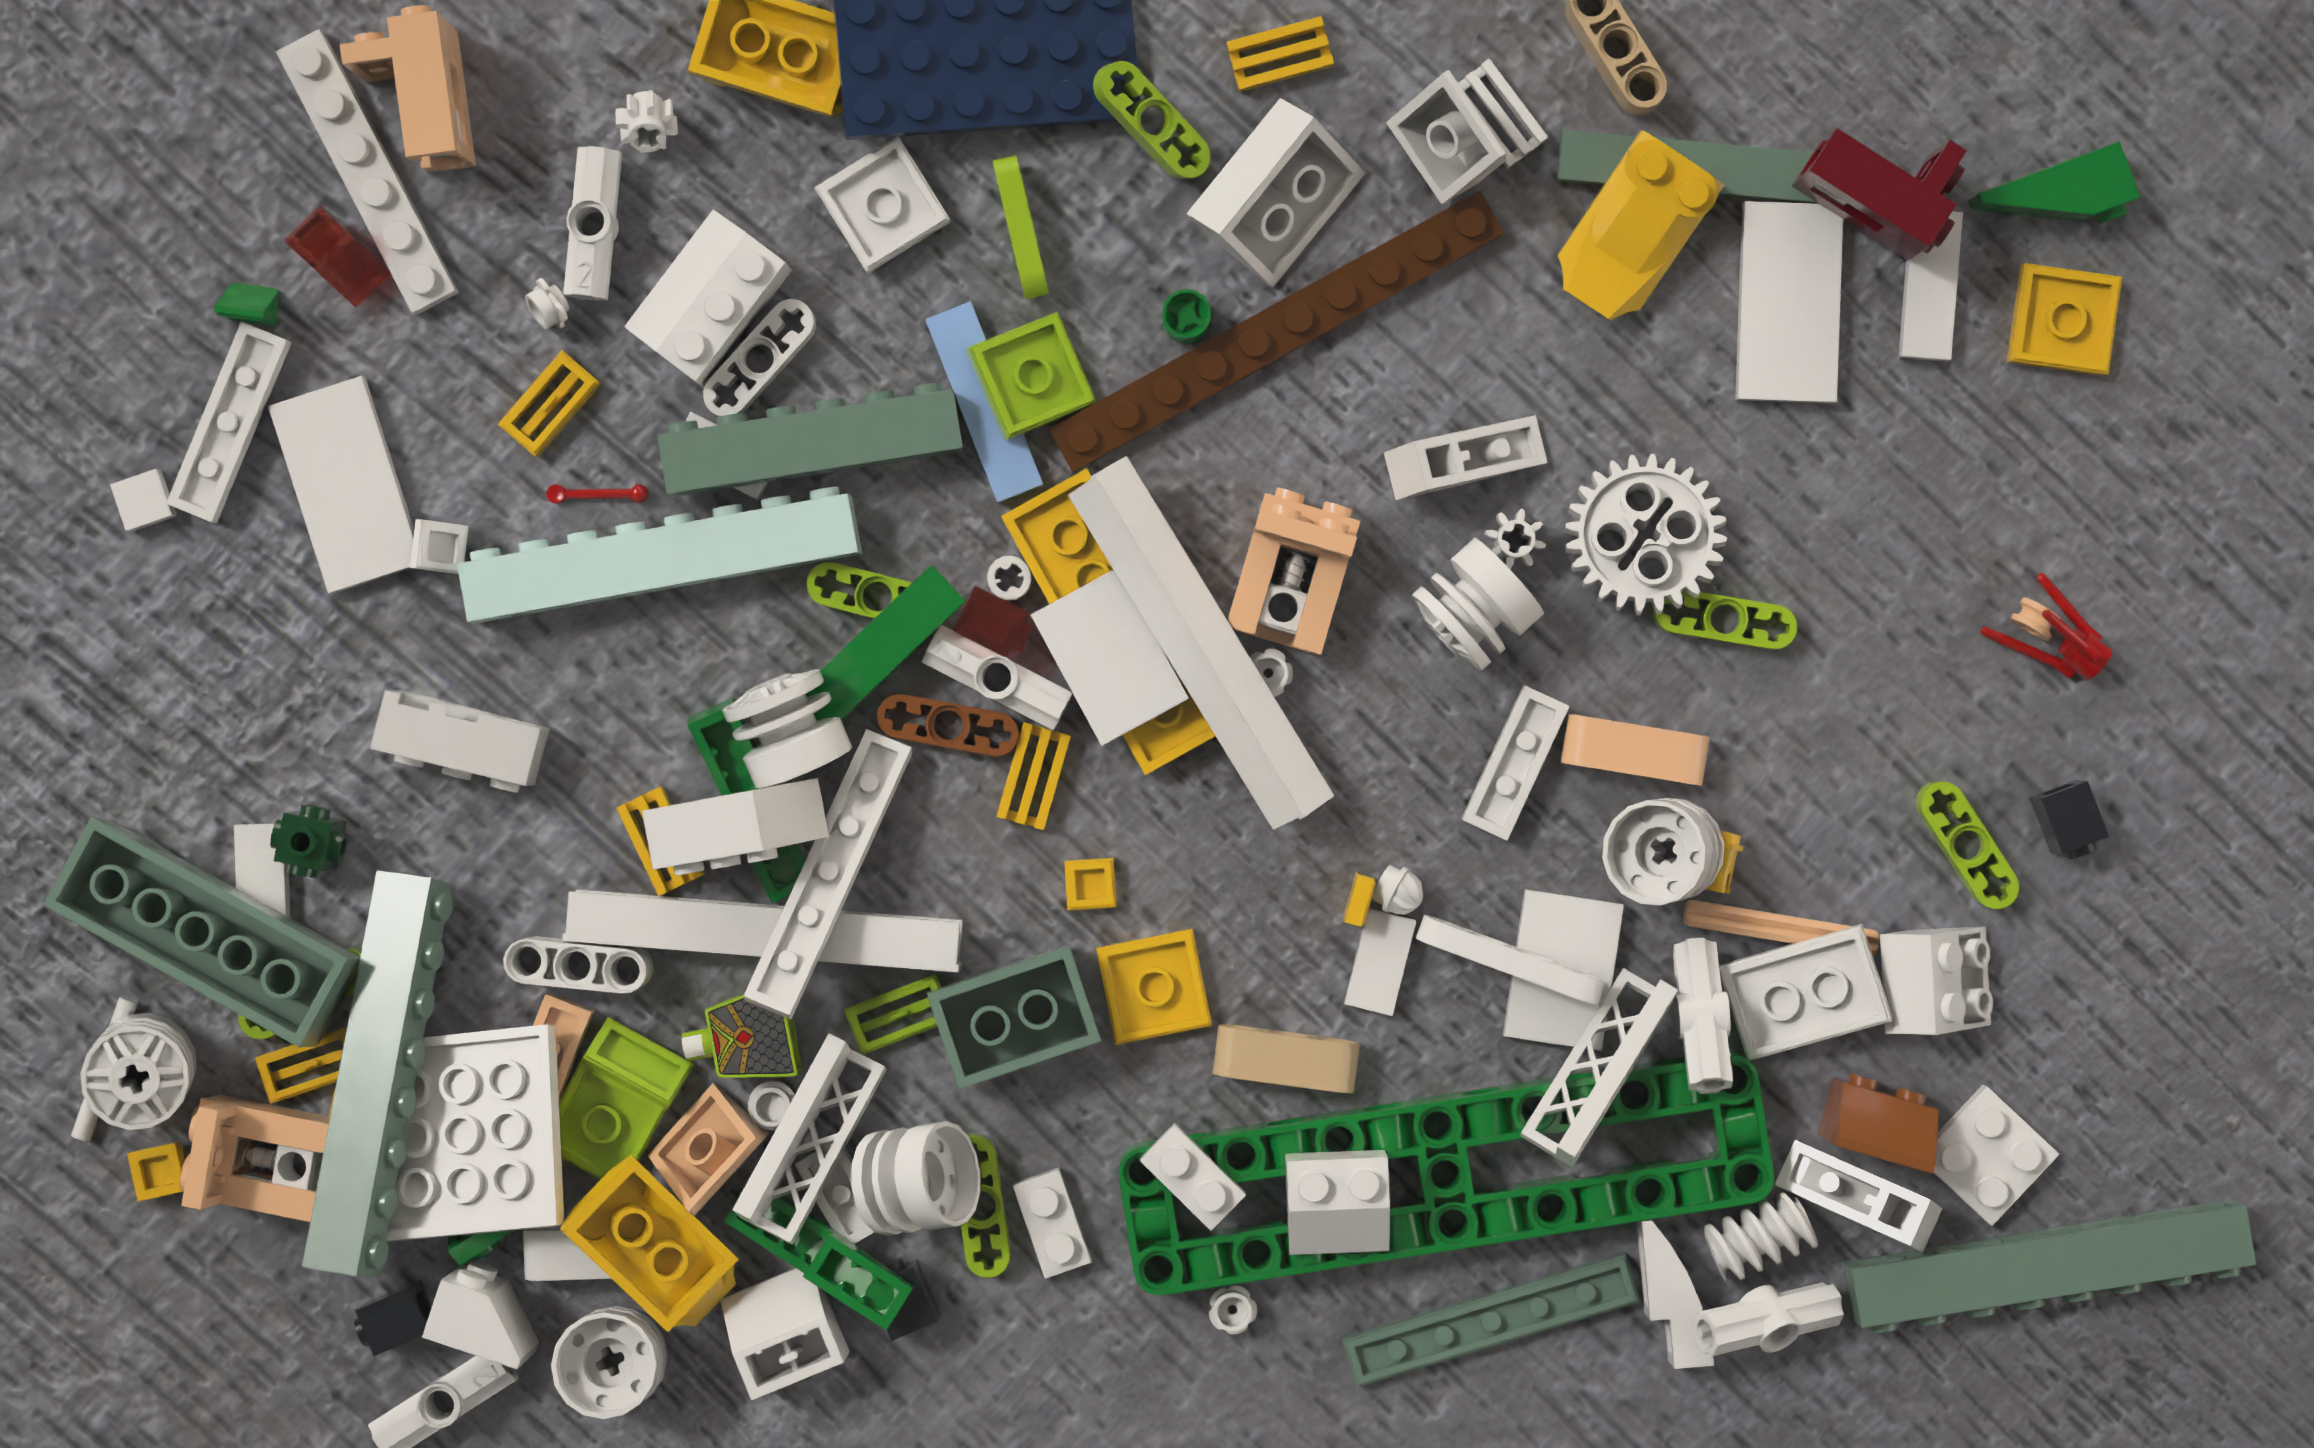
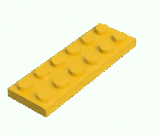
(1065, 559)

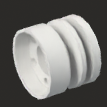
(1477, 604)
(787, 728)
(1636, 852)
(152, 1046)
(916, 1178)
(602, 1389)

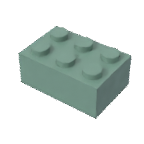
(1013, 1016)

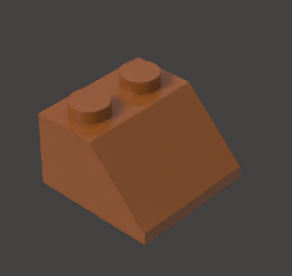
(1880, 1123)

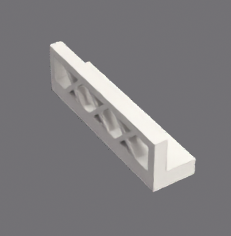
(1614, 1076)
(793, 1130)

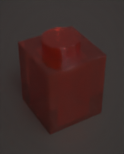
(994, 623)

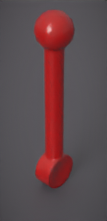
(558, 494)

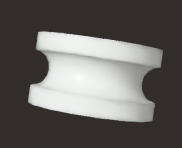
(1006, 563)

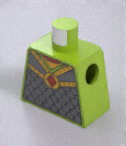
(745, 1041)

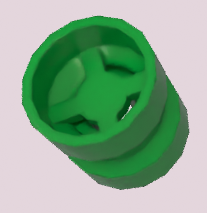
(1188, 308)

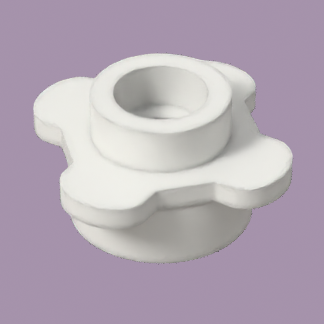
(547, 305)

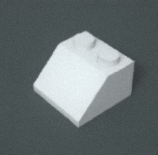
(1447, 138)
(1338, 1202)
(481, 1316)

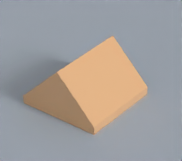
(706, 1147)

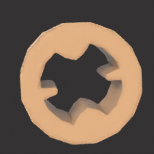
(2031, 619)

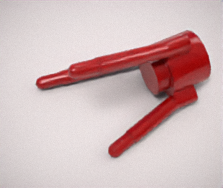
(2081, 648)

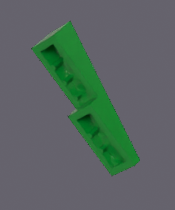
(726, 764)
(831, 1263)

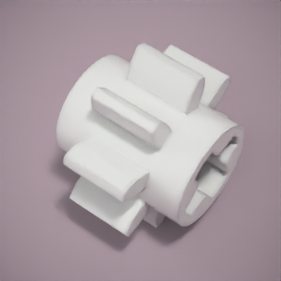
(646, 121)
(1526, 532)

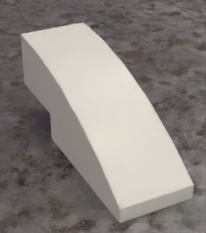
(1669, 1297)

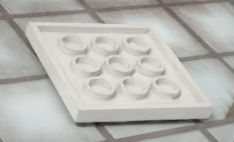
(482, 1137)

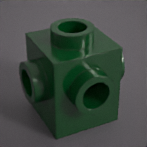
(326, 840)

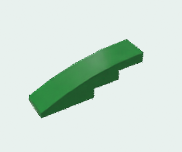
(887, 643)

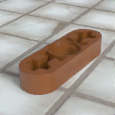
(910, 730)

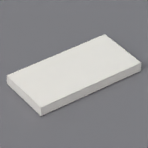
(1789, 303)
(345, 483)

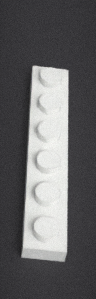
(367, 172)
(828, 875)

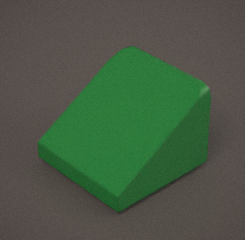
(249, 304)

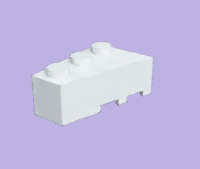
(459, 739)
(734, 825)

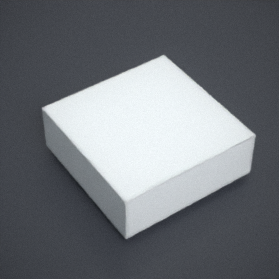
(143, 500)
(438, 546)

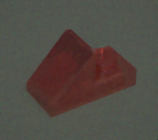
(337, 256)

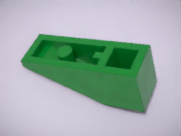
(2071, 190)

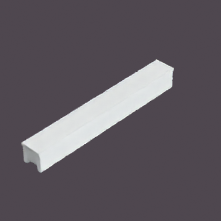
(1200, 644)
(747, 927)

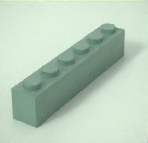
(809, 442)

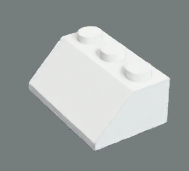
(1276, 192)
(708, 297)

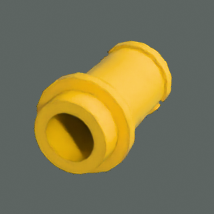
(1731, 848)

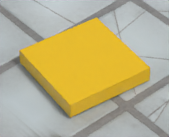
(2064, 319)
(1154, 986)

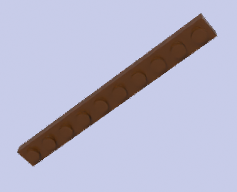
(1276, 331)

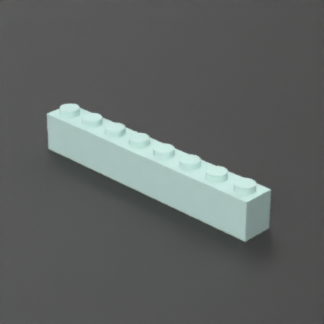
(659, 557)

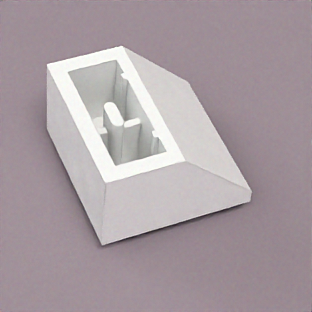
(1936, 980)
(782, 1332)

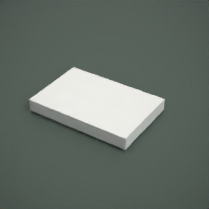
(1109, 657)
(1574, 933)
(1805, 992)

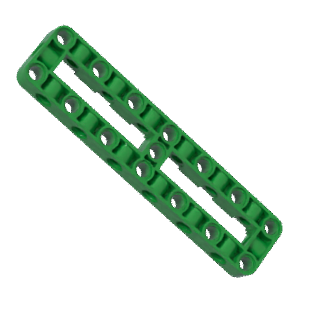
(1490, 1217)

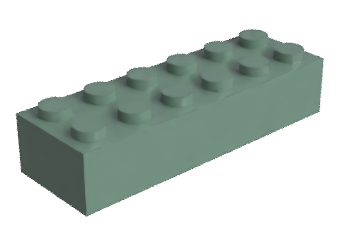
(203, 932)

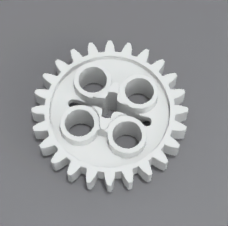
(1681, 558)

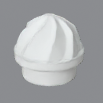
(1398, 891)

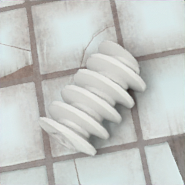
(1759, 1236)

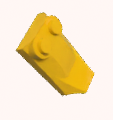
(771, 51)
(1636, 227)
(651, 1246)

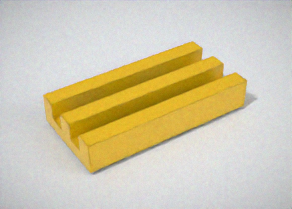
(1274, 35)
(577, 372)
(1022, 815)
(641, 846)
(269, 1077)

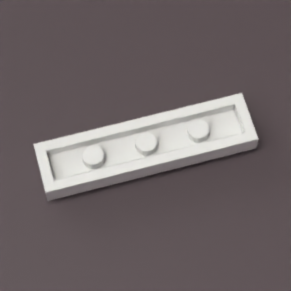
(228, 422)

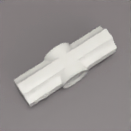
(594, 191)
(967, 662)
(1702, 1015)
(1768, 1318)
(420, 1417)

